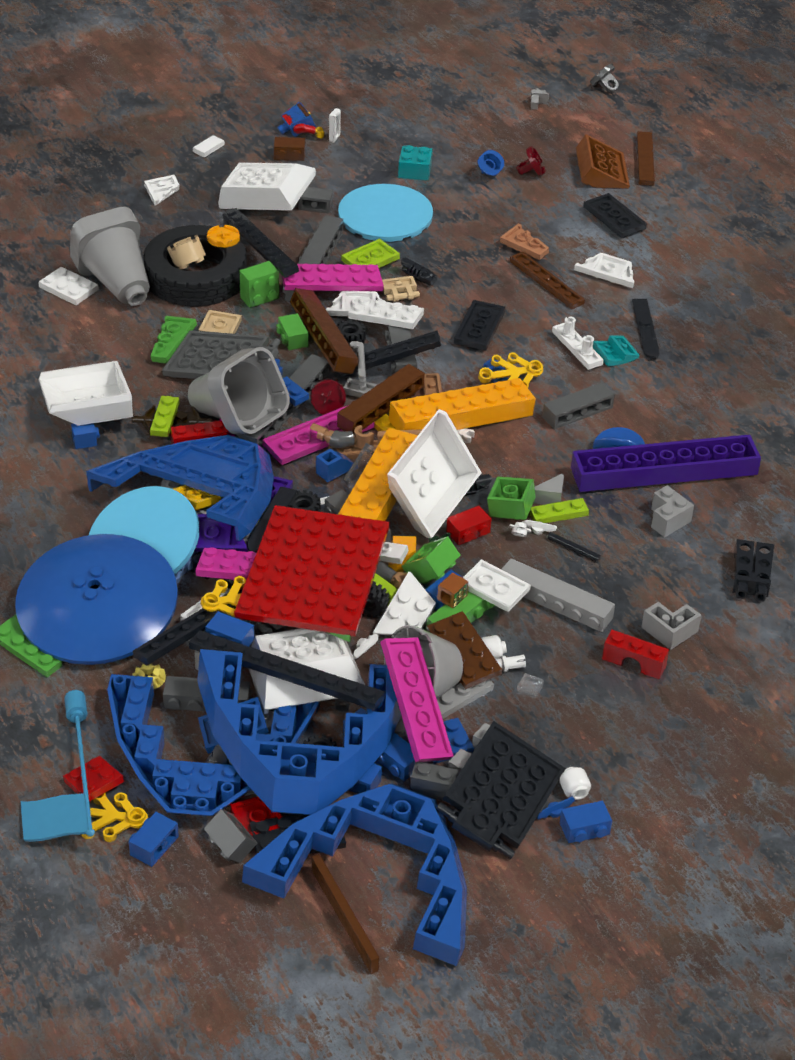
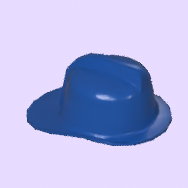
(490, 163)

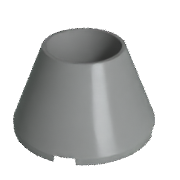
(440, 655)

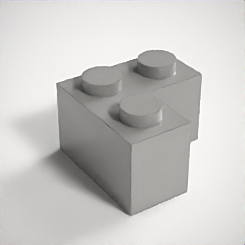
(670, 511)
(671, 627)

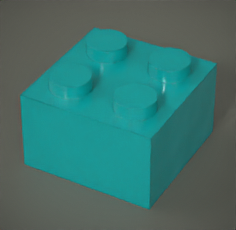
(415, 163)

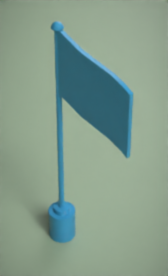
(63, 813)

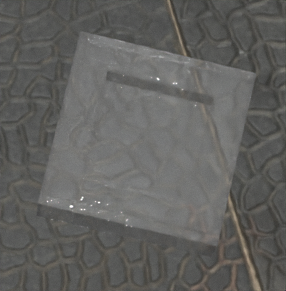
(530, 685)

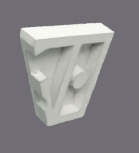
(161, 188)

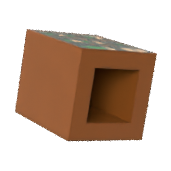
(452, 590)

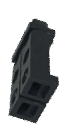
(756, 581)

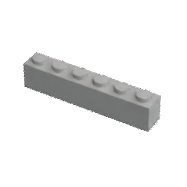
(563, 596)

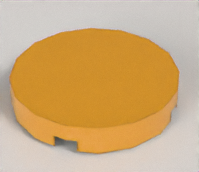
(223, 236)

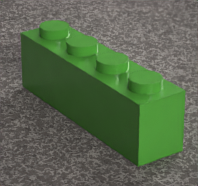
(471, 606)

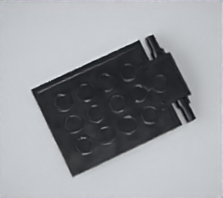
(500, 790)

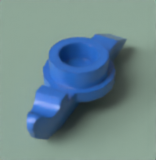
(554, 808)

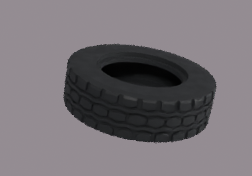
(193, 287)

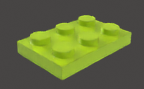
(373, 253)

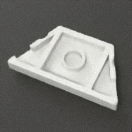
(608, 268)
(346, 301)
(408, 607)

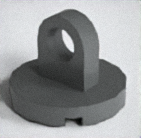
(604, 78)

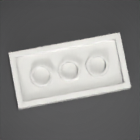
(386, 313)

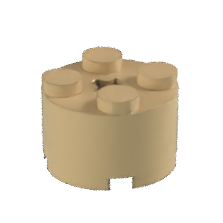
(186, 251)

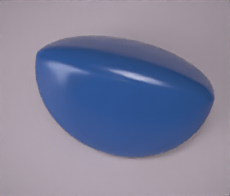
(617, 437)

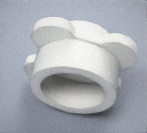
(519, 529)

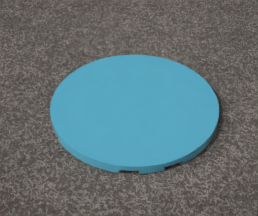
(385, 212)
(156, 518)

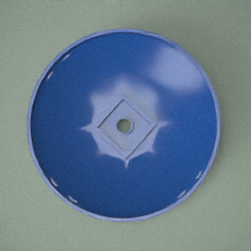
(99, 624)

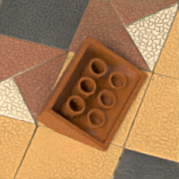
(601, 164)

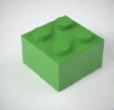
(259, 284)
(511, 498)
(432, 560)

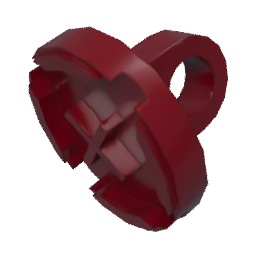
(533, 162)
(327, 396)

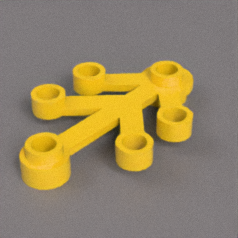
(512, 370)
(212, 601)
(132, 817)

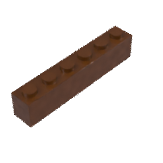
(377, 400)

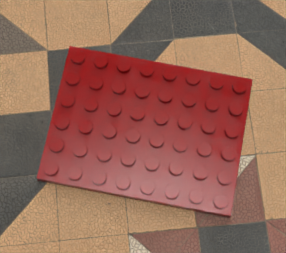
(313, 570)

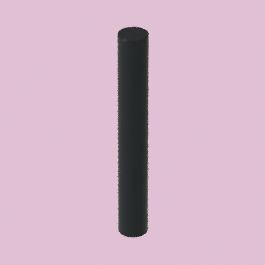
(573, 546)

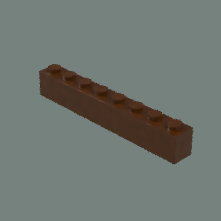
(324, 331)

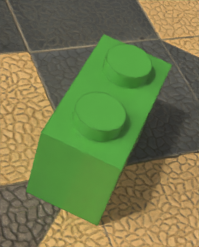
(292, 331)

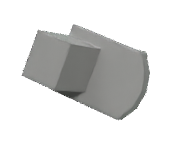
(538, 97)

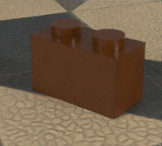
(289, 148)

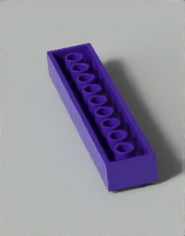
(665, 463)

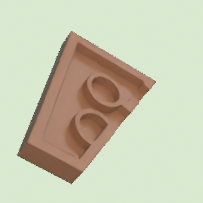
(524, 242)

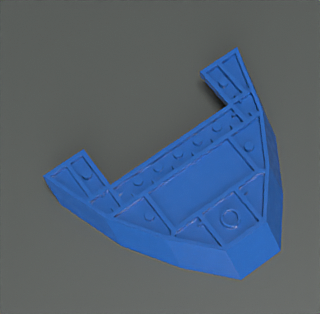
(216, 465)

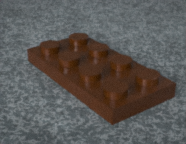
(478, 661)

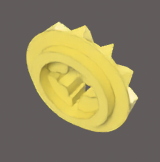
(158, 674)

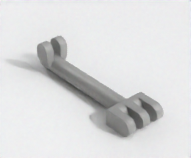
(358, 348)

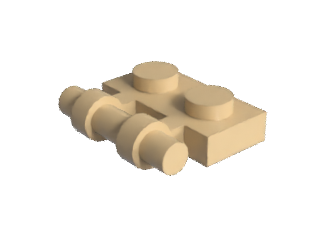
(396, 286)

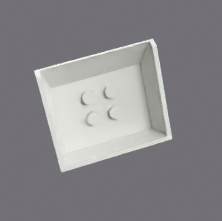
(265, 186)
(87, 393)
(433, 475)
(308, 648)

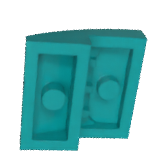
(615, 350)

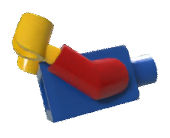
(299, 121)

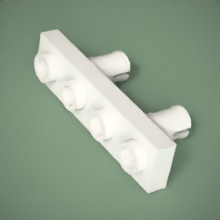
(579, 346)

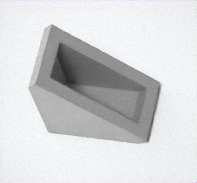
(549, 491)

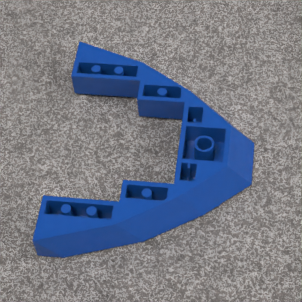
(285, 774)
(185, 785)
(393, 814)

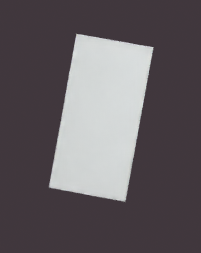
(334, 125)
(208, 146)

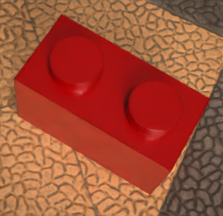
(468, 525)

